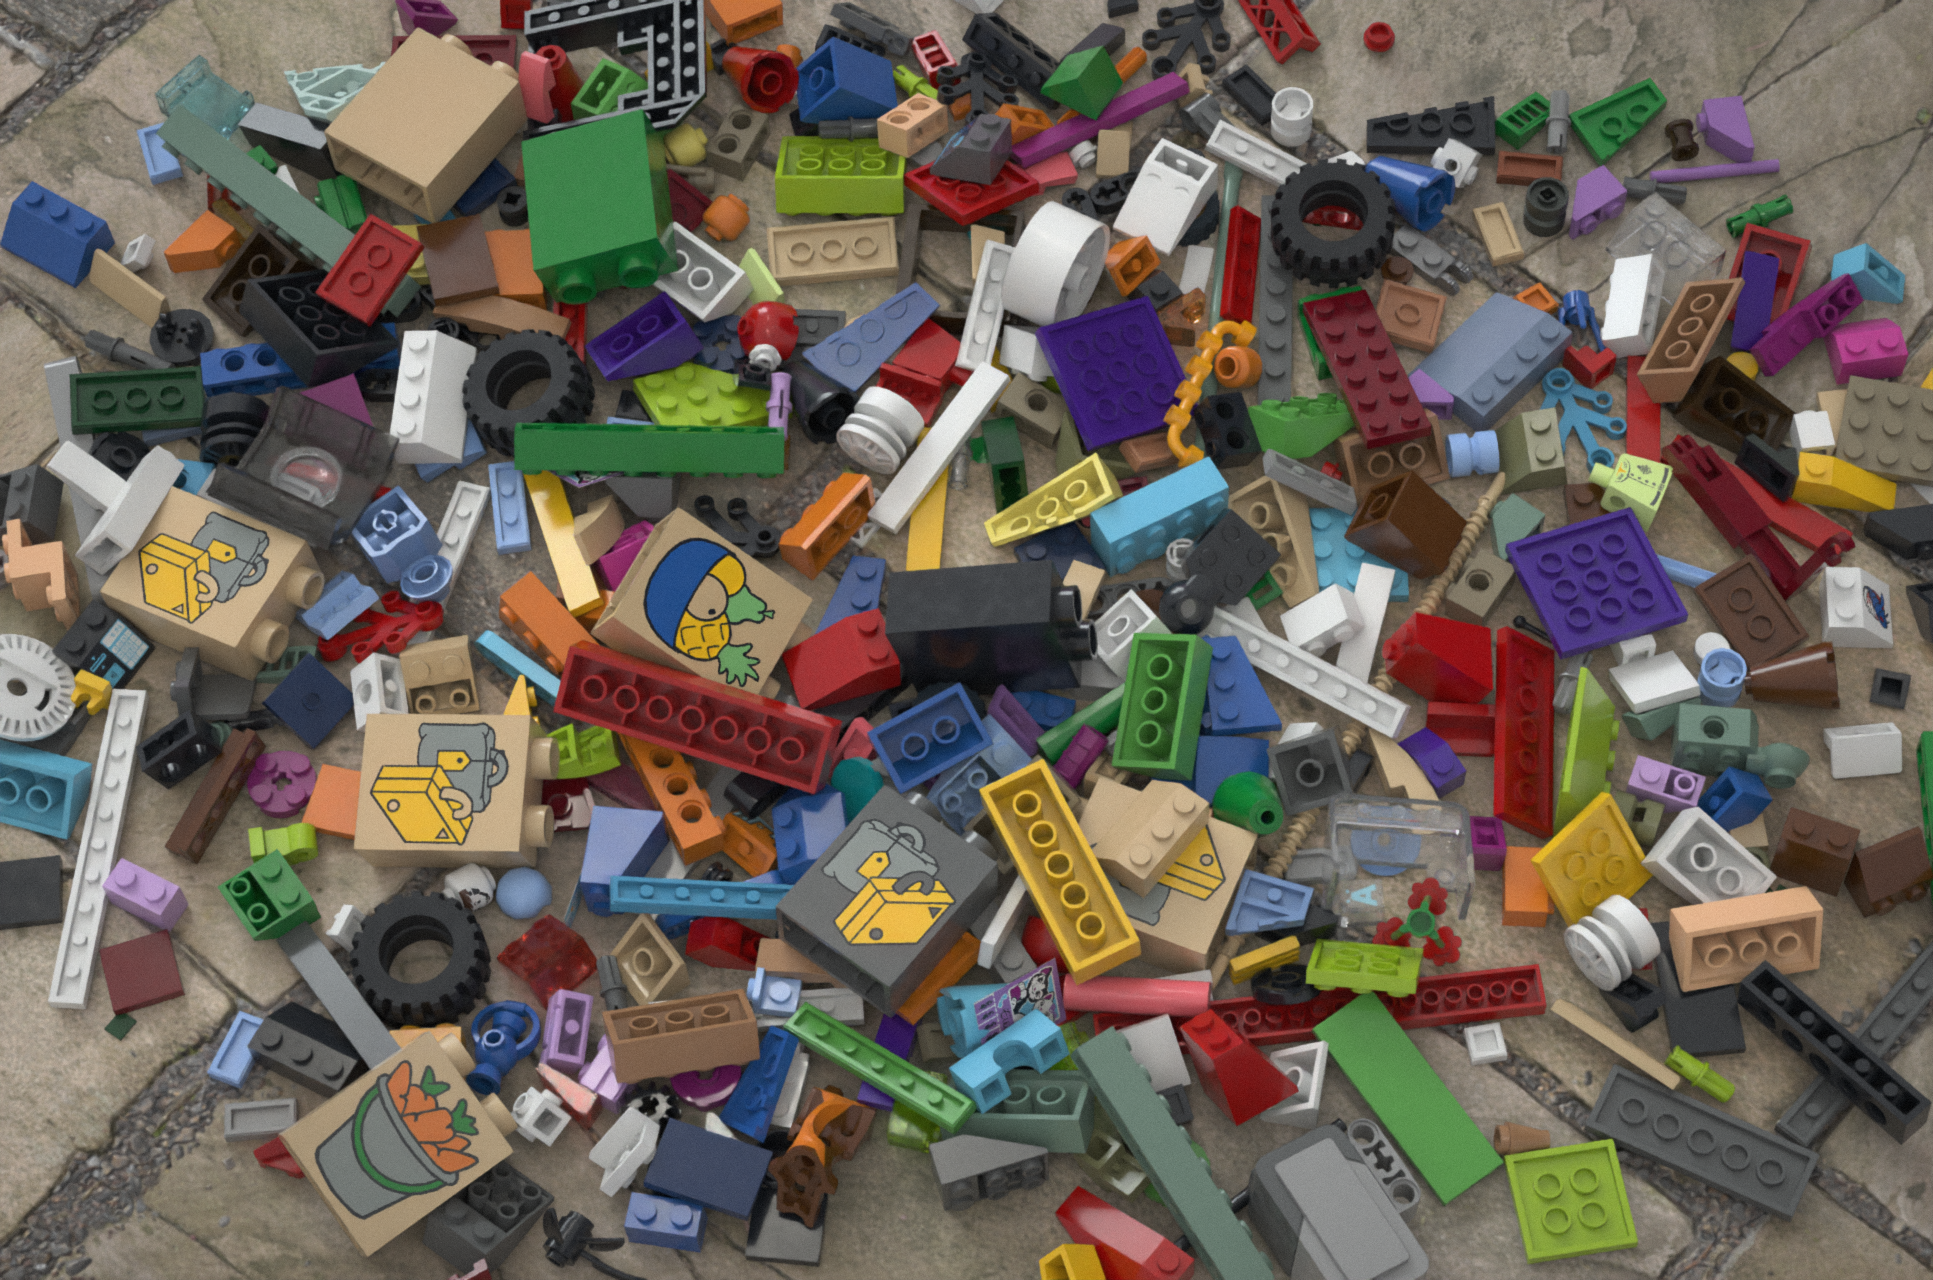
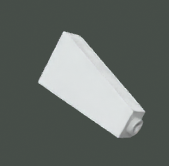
(130, 511)

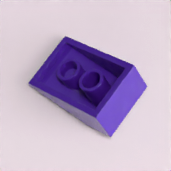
(645, 341)

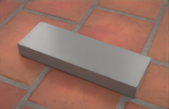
(1309, 481)

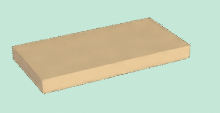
(833, 251)

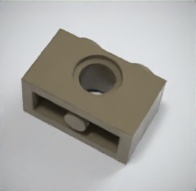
(1039, 425)
(1486, 572)

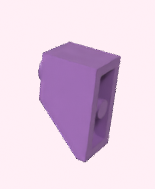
(1726, 128)

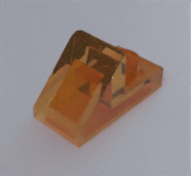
(1179, 316)

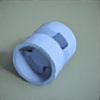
(1472, 453)
(1721, 678)

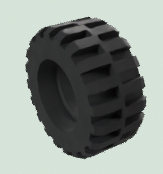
(1332, 186)
(513, 364)
(412, 921)

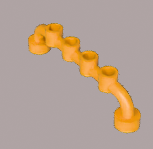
(1191, 390)

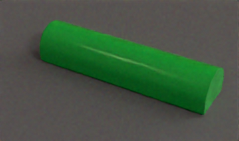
(1100, 714)

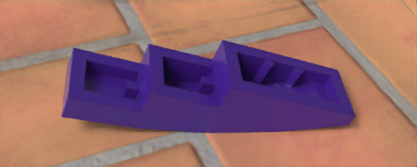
(899, 1038)

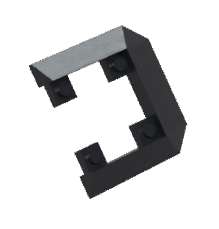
(666, 28)

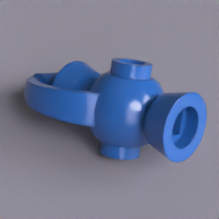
(497, 1049)

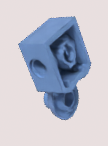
(404, 547)

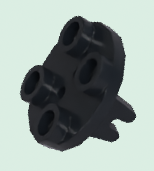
(168, 333)

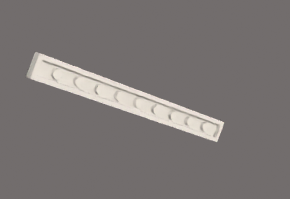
(98, 849)

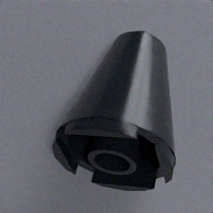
(819, 401)

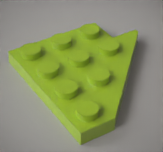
(700, 398)

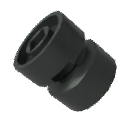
(1545, 207)

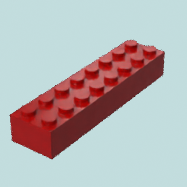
(697, 716)

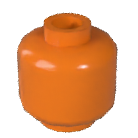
(726, 218)
(1237, 367)

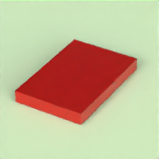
(370, 270)

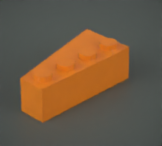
(541, 621)

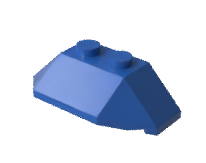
(806, 827)

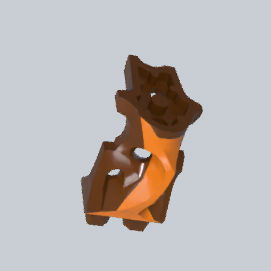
(818, 1148)

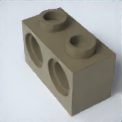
(733, 149)

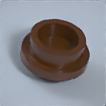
(1397, 270)

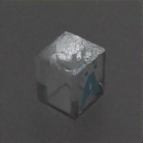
(1359, 903)

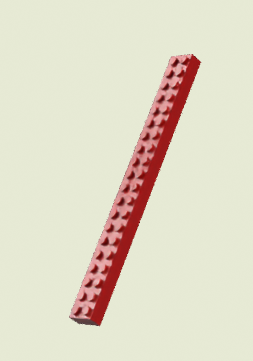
(1437, 1002)

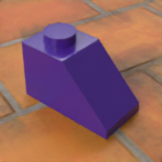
(1435, 760)

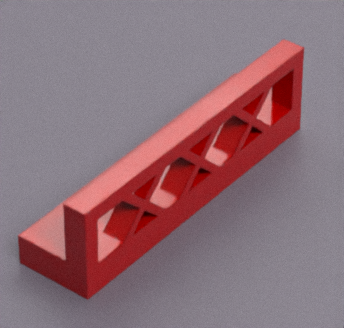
(1293, 24)

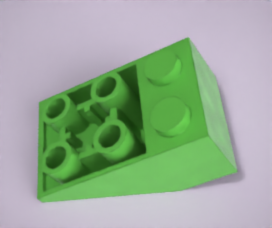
(602, 89)
(1301, 425)

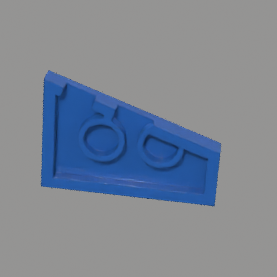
(1235, 693)

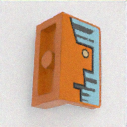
(750, 843)

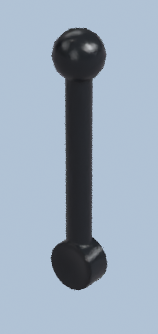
(1520, 622)

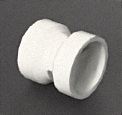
(1173, 553)

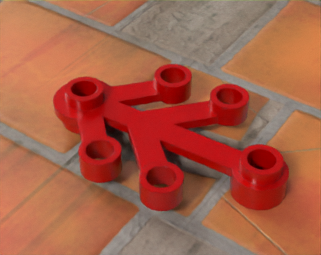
(384, 628)

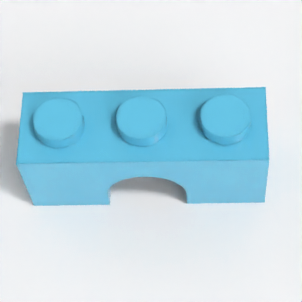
(1028, 1042)

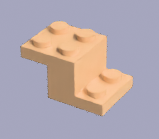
(41, 574)

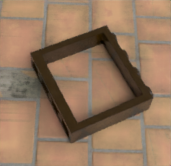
(928, 217)

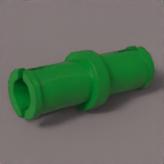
(1760, 215)

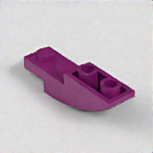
(1803, 322)

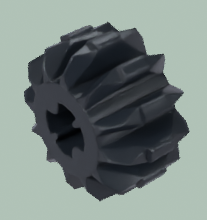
(659, 1100)

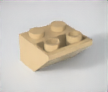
(440, 676)

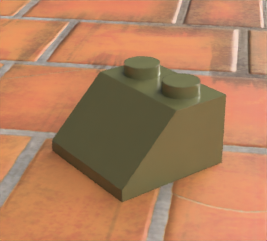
(1531, 452)

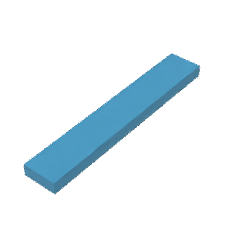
(695, 897)

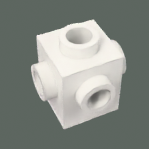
(1465, 158)
(539, 1115)

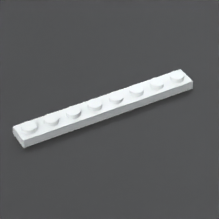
(1308, 672)

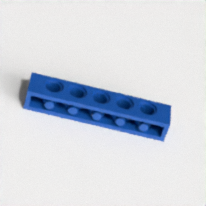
(257, 378)

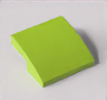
(586, 752)

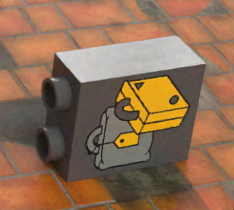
(889, 898)

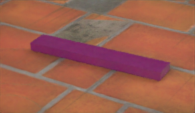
(1083, 127)

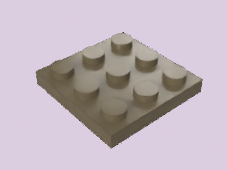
(1888, 430)

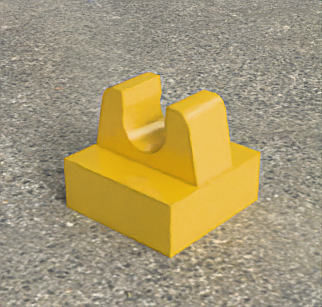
(93, 689)

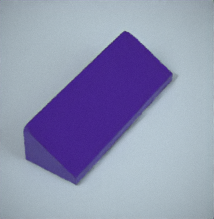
(1754, 300)

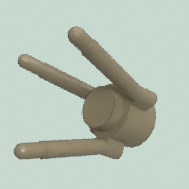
(699, 177)

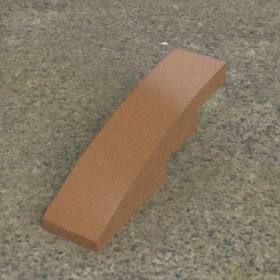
(502, 316)
(784, 961)

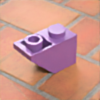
(1596, 199)

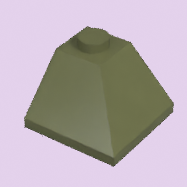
(1072, 451)

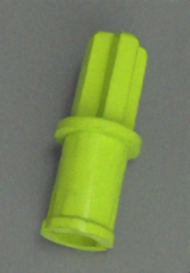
(912, 83)
(1700, 1074)

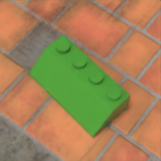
(1162, 705)

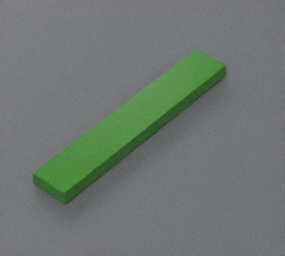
(880, 1068)

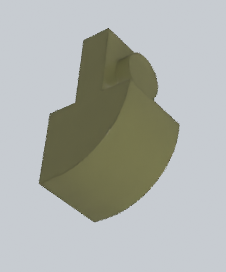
(1112, 1166)

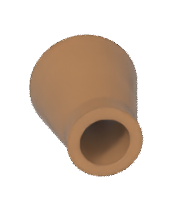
(1517, 1138)

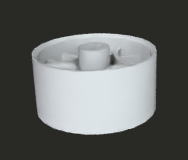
(1055, 265)

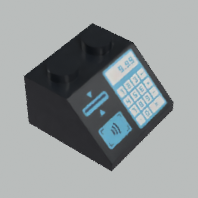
(104, 646)

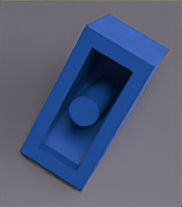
(1735, 799)

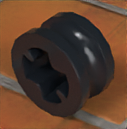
(716, 873)

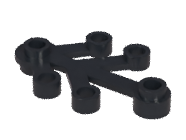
(1187, 34)
(976, 68)
(755, 532)

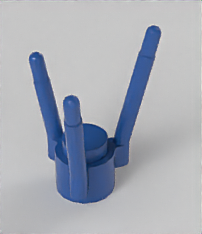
(1578, 311)

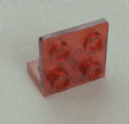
(549, 959)

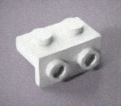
(625, 1149)

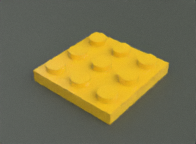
(1591, 860)

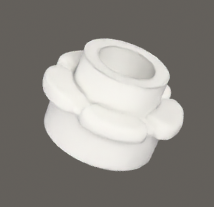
(1084, 154)
(765, 352)

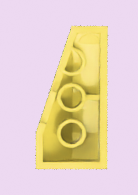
(1057, 503)

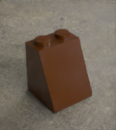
(1407, 526)
(1814, 851)

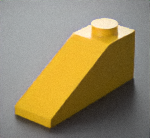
(1841, 485)

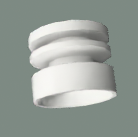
(880, 430)
(1612, 942)

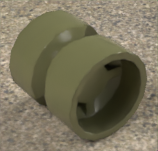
(1648, 810)

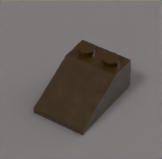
(259, 257)
(1729, 406)

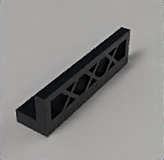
(1012, 54)

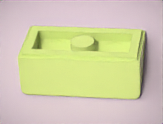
(761, 279)

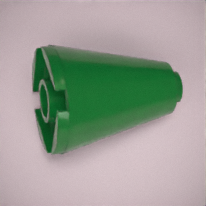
(1249, 803)

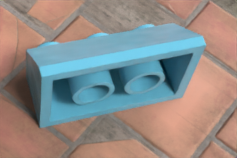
(42, 789)

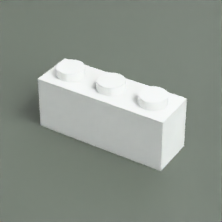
(1633, 306)

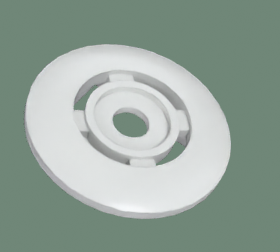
(40, 671)

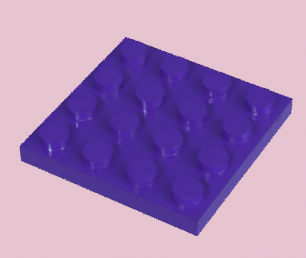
(1114, 371)
(1596, 583)

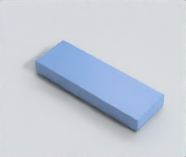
(509, 508)

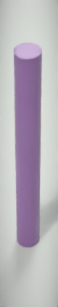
(1715, 171)

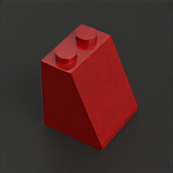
(1441, 659)
(1234, 1069)

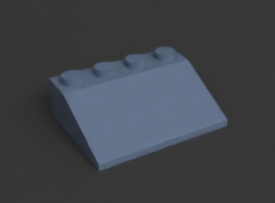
(1496, 358)

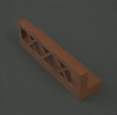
(215, 795)

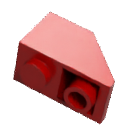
(723, 943)

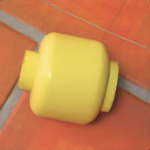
(685, 145)

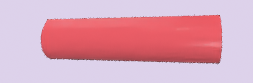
(1137, 996)

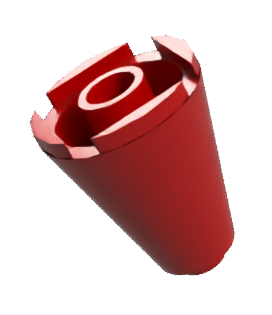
(761, 77)
(566, 78)

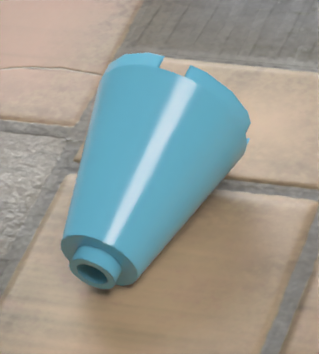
(959, 1017)

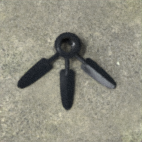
(570, 1237)

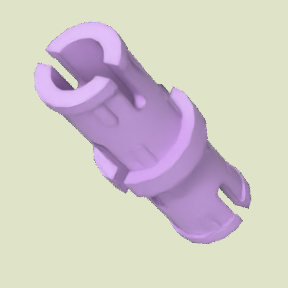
(779, 403)

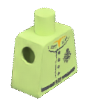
(1633, 484)

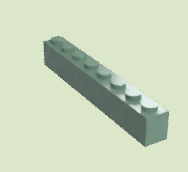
(1169, 1160)

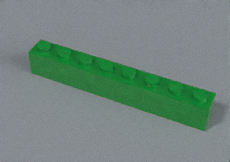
(649, 449)

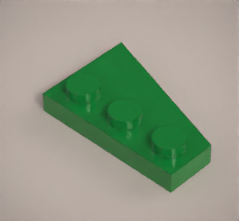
(1617, 119)

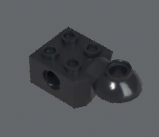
(1219, 568)

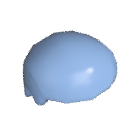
(523, 893)

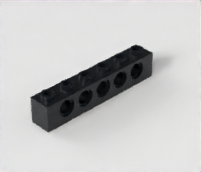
(1834, 1052)

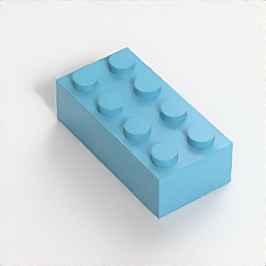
(1156, 515)

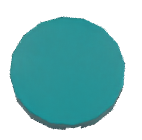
(857, 782)

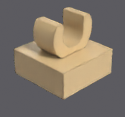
(1196, 83)

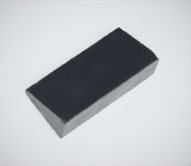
(1105, 34)

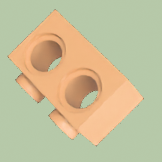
(912, 125)

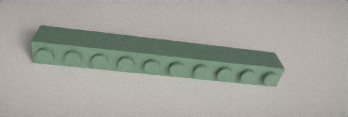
(266, 194)

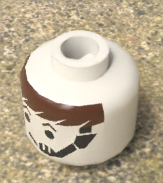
(470, 886)

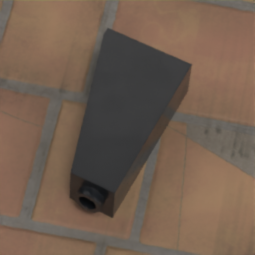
(290, 139)

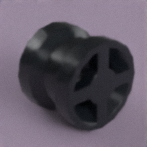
(509, 213)

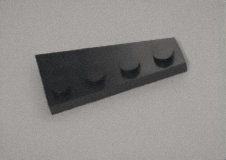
(1429, 130)

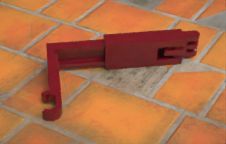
(1743, 520)

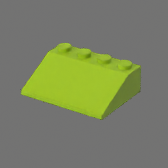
(838, 177)
(1586, 750)

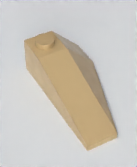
(1284, 522)

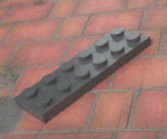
(1702, 1142)

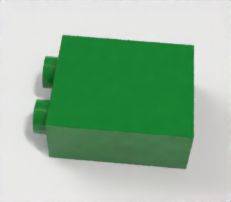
(599, 207)

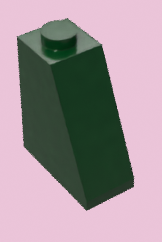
(1004, 461)

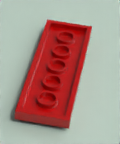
(1524, 733)

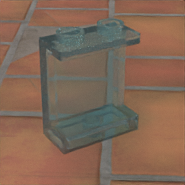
(205, 97)

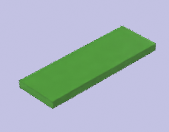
(1407, 1097)

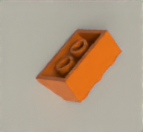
(828, 524)

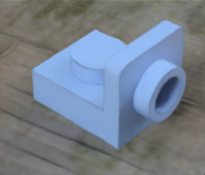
(774, 994)

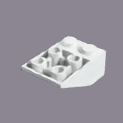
(1167, 196)

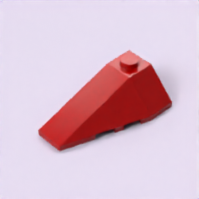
(1122, 1243)

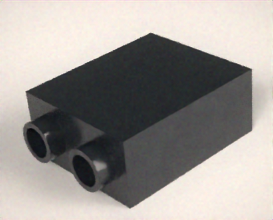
(989, 627)

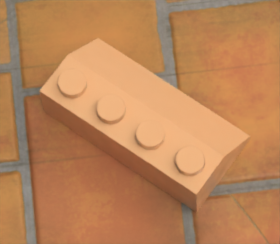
(1732, 937)

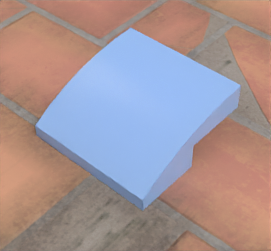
(338, 605)

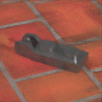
(1430, 260)

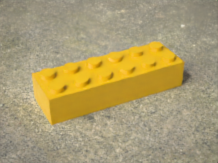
(1060, 872)

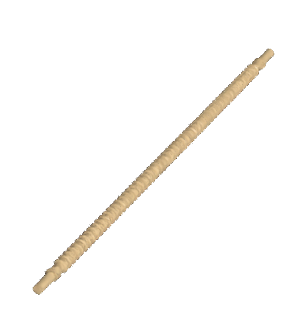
(1356, 729)

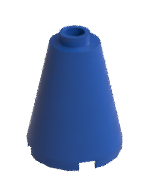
(1416, 190)

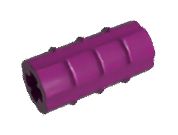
(1081, 754)

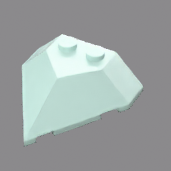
(329, 89)

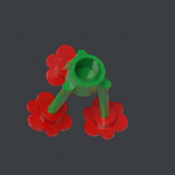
(1424, 901)

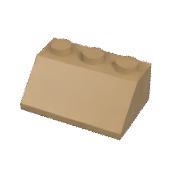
(1151, 835)

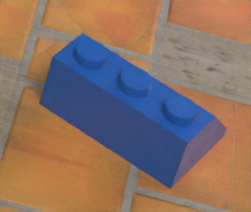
(54, 234)
(929, 738)

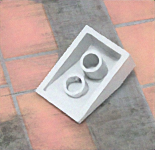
(1705, 861)

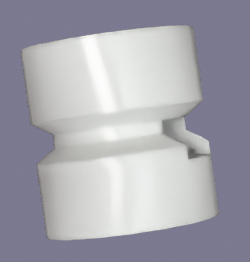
(1291, 116)

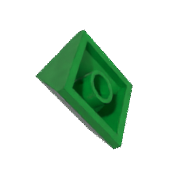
(1085, 82)

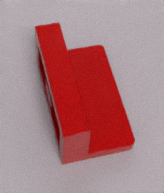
(1464, 726)

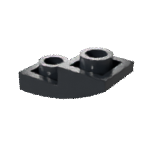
(751, 375)

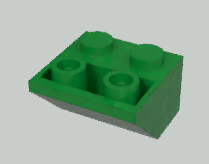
(269, 898)

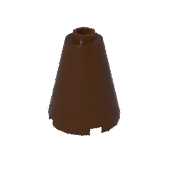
(1797, 678)

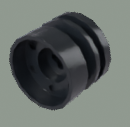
(230, 427)

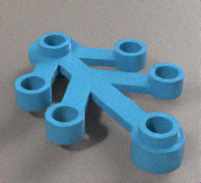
(1580, 417)

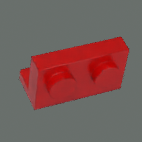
(919, 390)

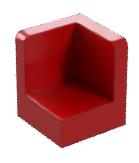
(1589, 366)

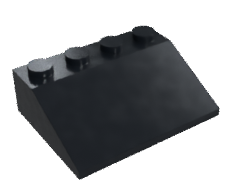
(310, 332)

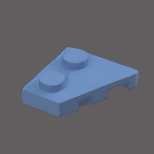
(1267, 904)

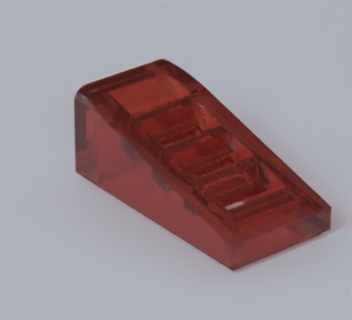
(577, 1099)

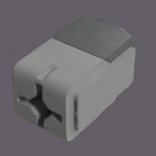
(1333, 1211)

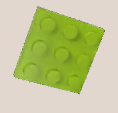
(1364, 967)
(1570, 1201)

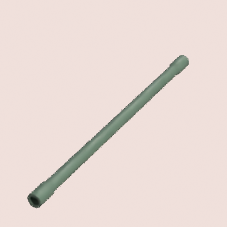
(1232, 179)

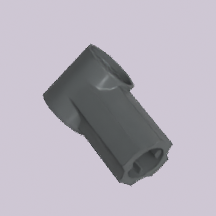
(1202, 115)

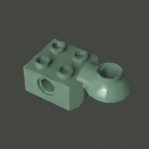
(1718, 737)

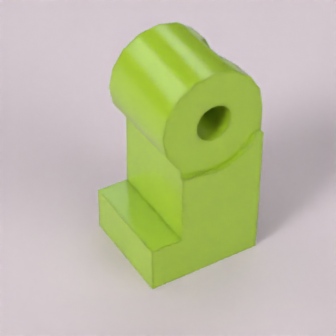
(295, 842)

